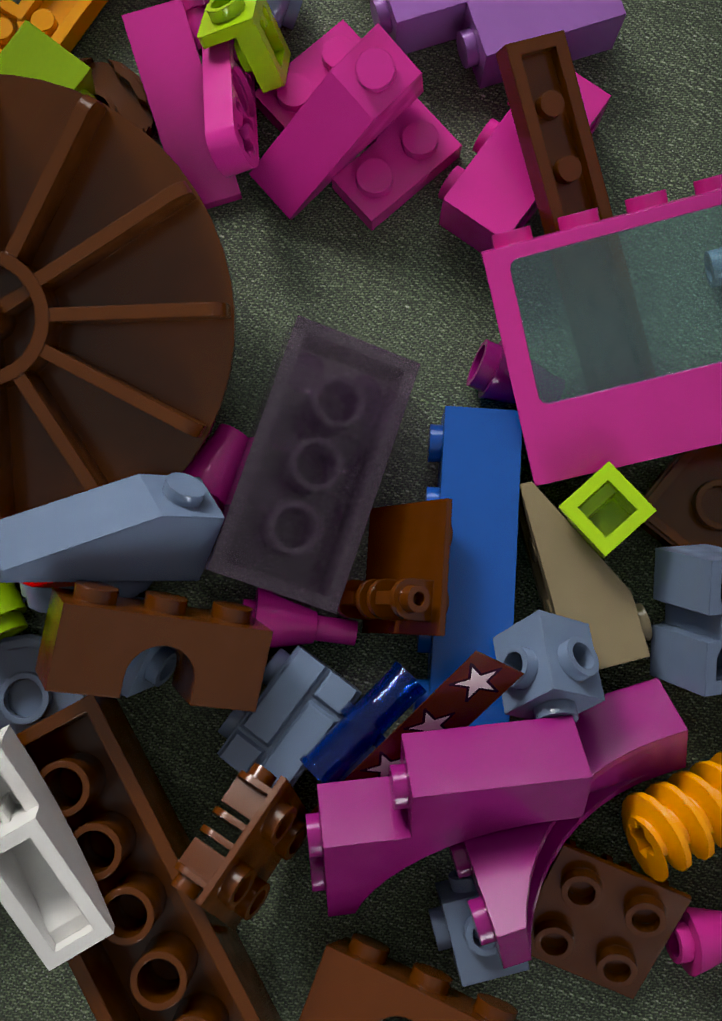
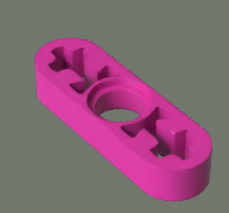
(229, 111)

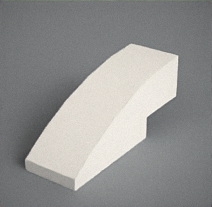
(42, 867)

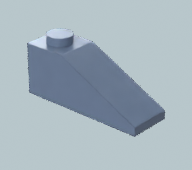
(116, 532)

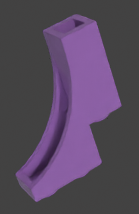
(488, 25)

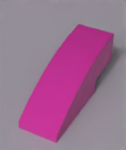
(174, 91)

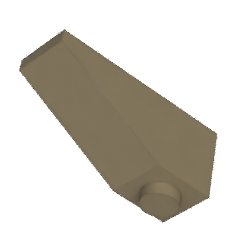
(579, 583)

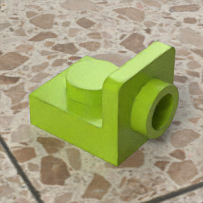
(255, 35)

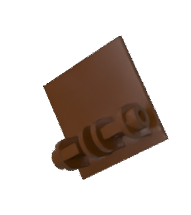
(404, 571)
(238, 883)
(603, 919)

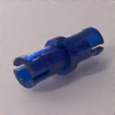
(363, 725)

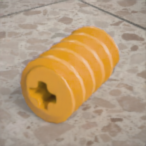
(676, 819)

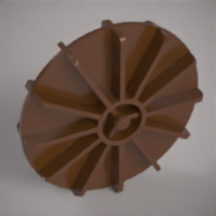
(106, 301)

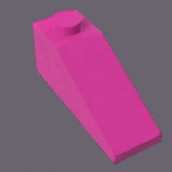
(338, 121)

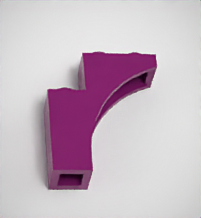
(626, 743)
(442, 794)

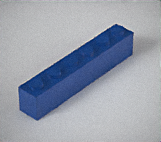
(481, 475)

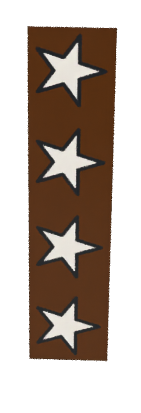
(451, 705)

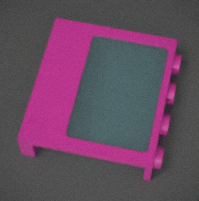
(614, 332)

